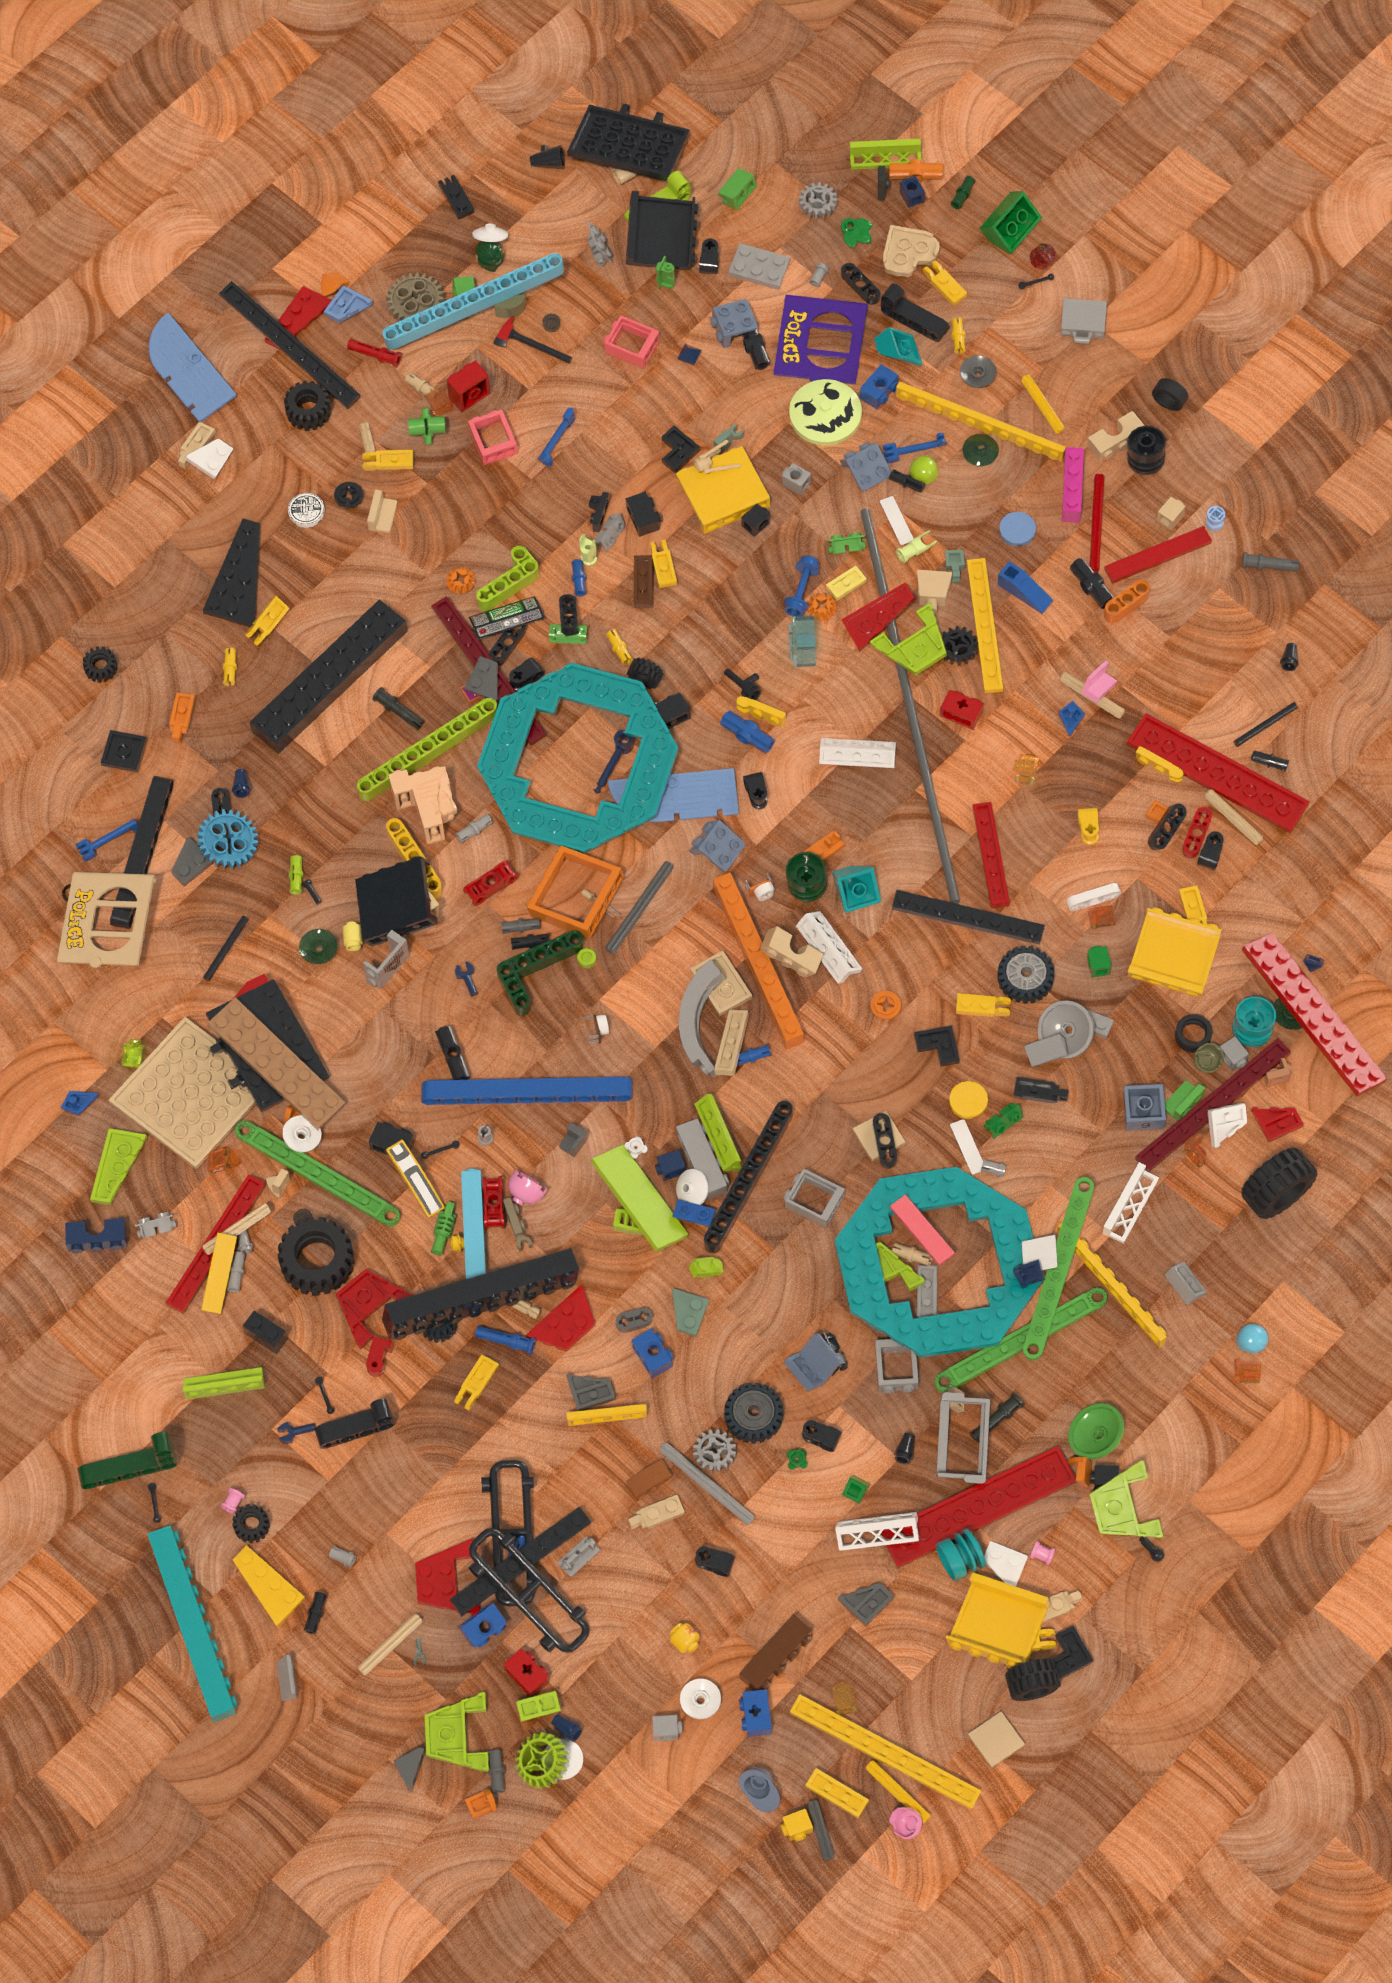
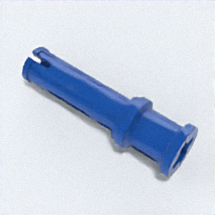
(513, 1341)

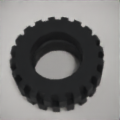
(1279, 1183)
(316, 1232)

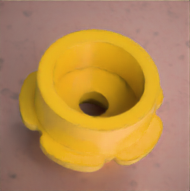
(457, 1243)

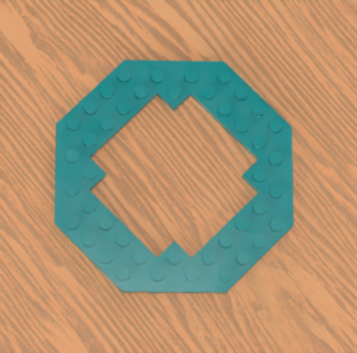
(560, 825)
(942, 1332)

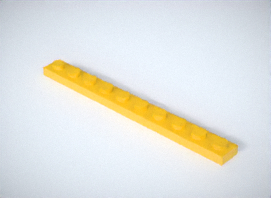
(980, 421)
(885, 1752)

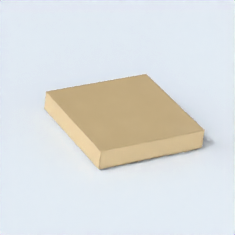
(865, 1135)
(996, 1740)

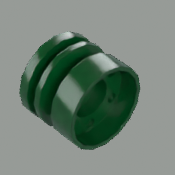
(806, 867)

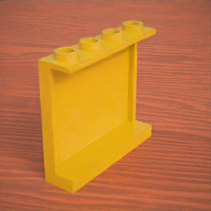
(724, 494)
(1174, 952)
(998, 1621)

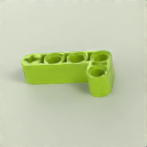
(677, 188)
(489, 597)

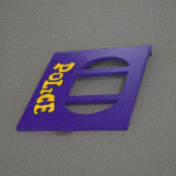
(794, 333)

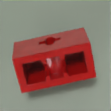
(961, 709)
(529, 1683)

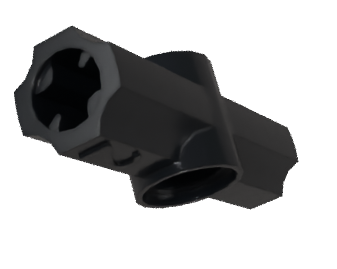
(755, 348)
(1091, 582)
(449, 1045)

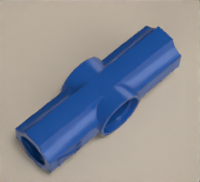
(747, 732)

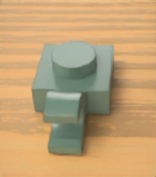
(728, 435)
(955, 561)

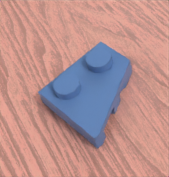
(346, 305)

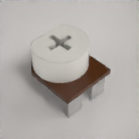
(601, 1027)

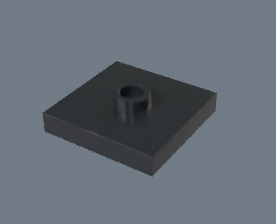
(123, 751)

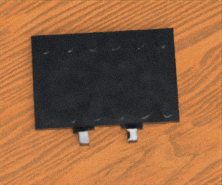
(628, 141)
(272, 1009)

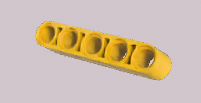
(411, 850)

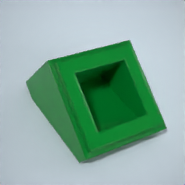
(856, 1488)

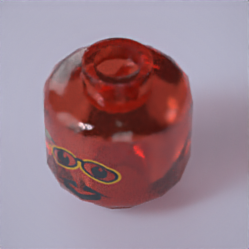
(1042, 256)

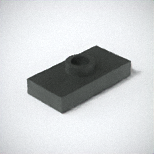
(883, 183)

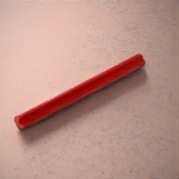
(1096, 522)

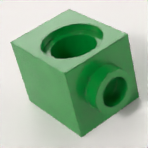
(1098, 961)

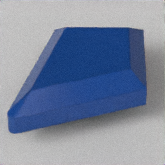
(1071, 717)
(77, 1102)

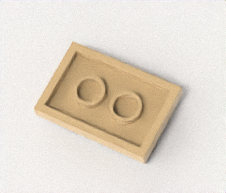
(731, 991)

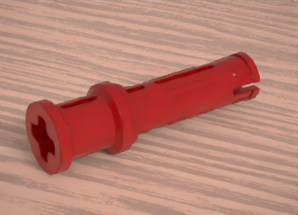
(381, 354)

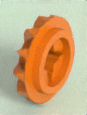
(457, 586)
(822, 613)
(879, 999)

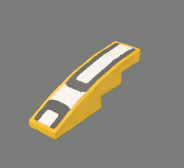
(415, 1178)

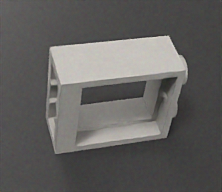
(836, 1191)
(890, 1386)

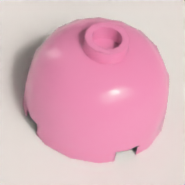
(525, 1188)

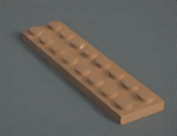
(276, 1063)

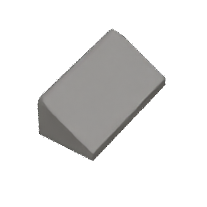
(1046, 1050)
(1185, 1283)
(286, 1678)

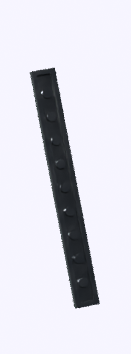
(289, 345)

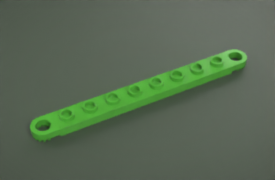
(318, 1174)
(1056, 1277)
(1014, 1342)

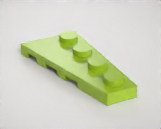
(116, 1160)

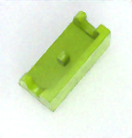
(538, 1706)

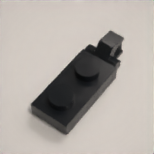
(1039, 1091)

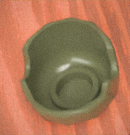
(1208, 1057)

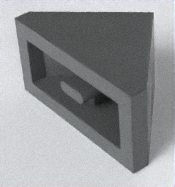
(409, 1767)

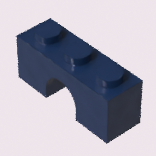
(113, 1236)

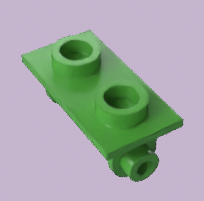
(665, 274)
(853, 542)
(557, 636)

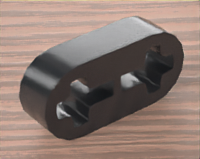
(216, 806)

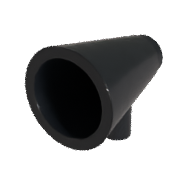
(549, 158)

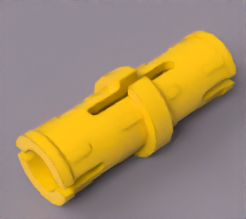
(958, 335)
(619, 647)
(229, 666)

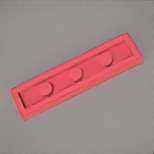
(922, 1230)

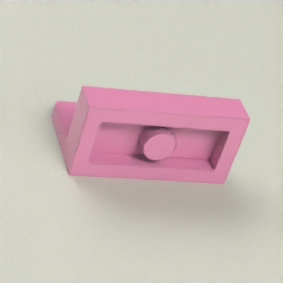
(1098, 683)

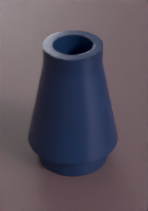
(240, 784)
(569, 1729)

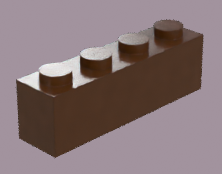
(776, 1653)

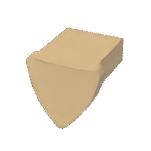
(278, 1183)

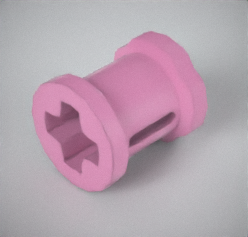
(232, 1501)
(1042, 1553)

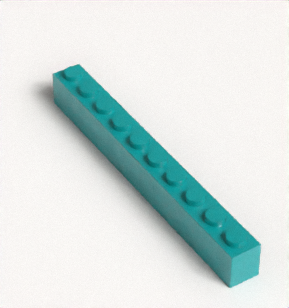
(191, 1623)

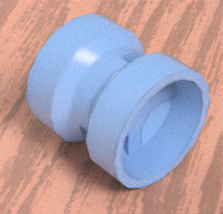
(1215, 518)

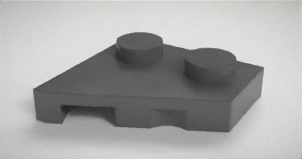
(484, 679)
(189, 863)
(589, 1391)
(867, 1603)

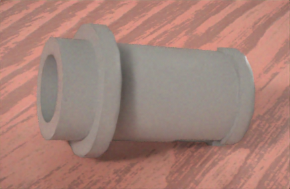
(820, 270)
(485, 1136)
(993, 1168)
(244, 1243)
(342, 1556)

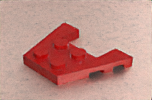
(362, 1298)
(438, 1578)

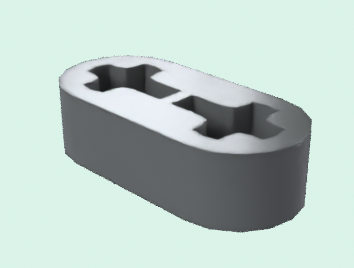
(635, 1324)

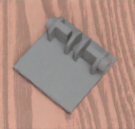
(598, 246)

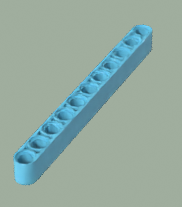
(468, 308)

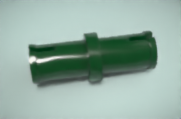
(962, 192)

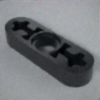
(859, 276)
(571, 609)
(507, 650)
(1174, 824)
(887, 1133)

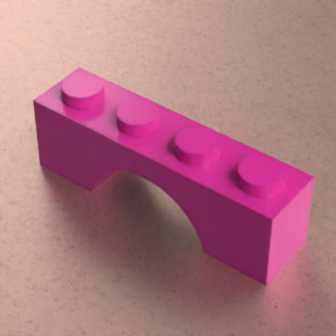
(1072, 484)

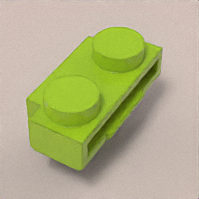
(706, 1267)

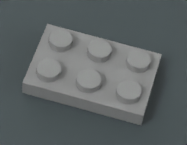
(759, 266)

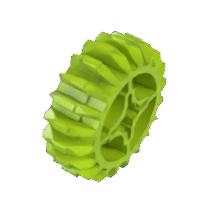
(532, 1751)

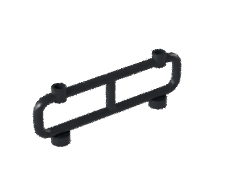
(490, 1485)
(549, 1640)

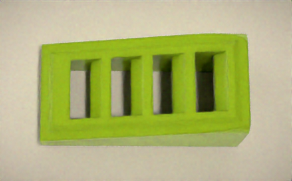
(625, 1228)

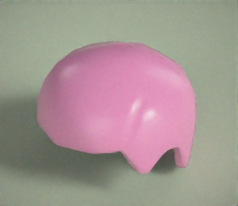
(906, 1822)

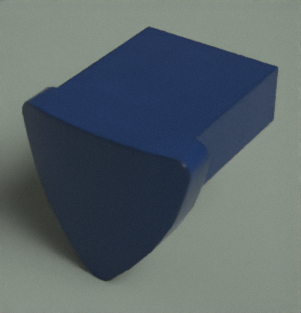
(1029, 1273)

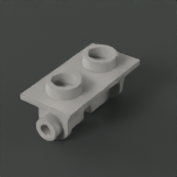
(613, 528)
(162, 1222)
(579, 1556)

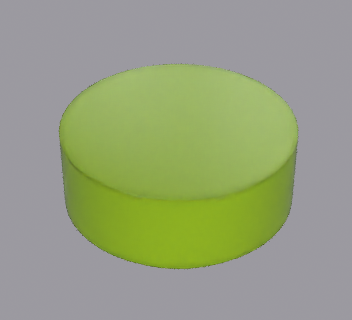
(586, 958)

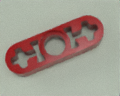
(1196, 825)

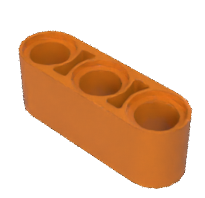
(1130, 594)

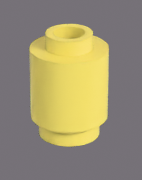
(352, 936)

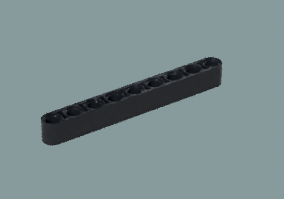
(143, 845)
(748, 1185)

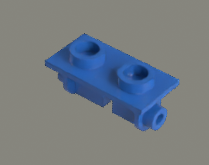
(693, 1213)

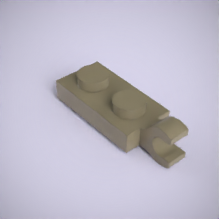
(516, 1225)

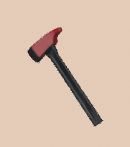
(507, 332)

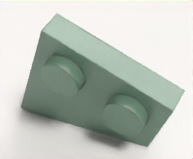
(689, 1311)

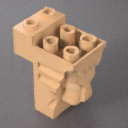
(430, 795)

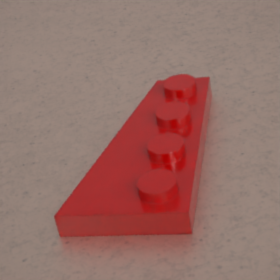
(301, 311)
(877, 615)

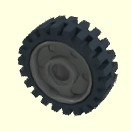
(753, 1427)

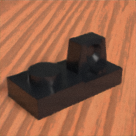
(600, 504)

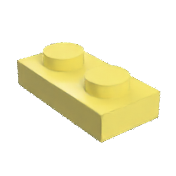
(846, 583)

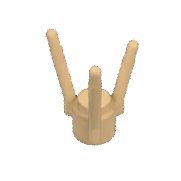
(703, 461)

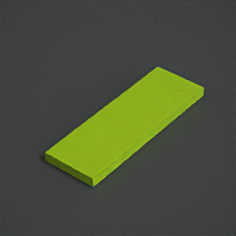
(639, 1198)

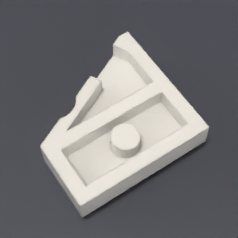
(210, 457)
(1225, 1121)
(1005, 1563)

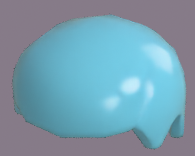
(1252, 1338)

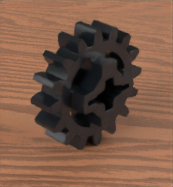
(964, 650)

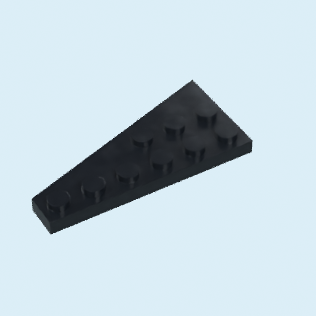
(236, 584)

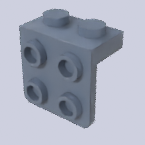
(732, 320)
(867, 465)
(718, 844)
(813, 1363)

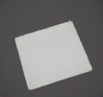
(1041, 1249)

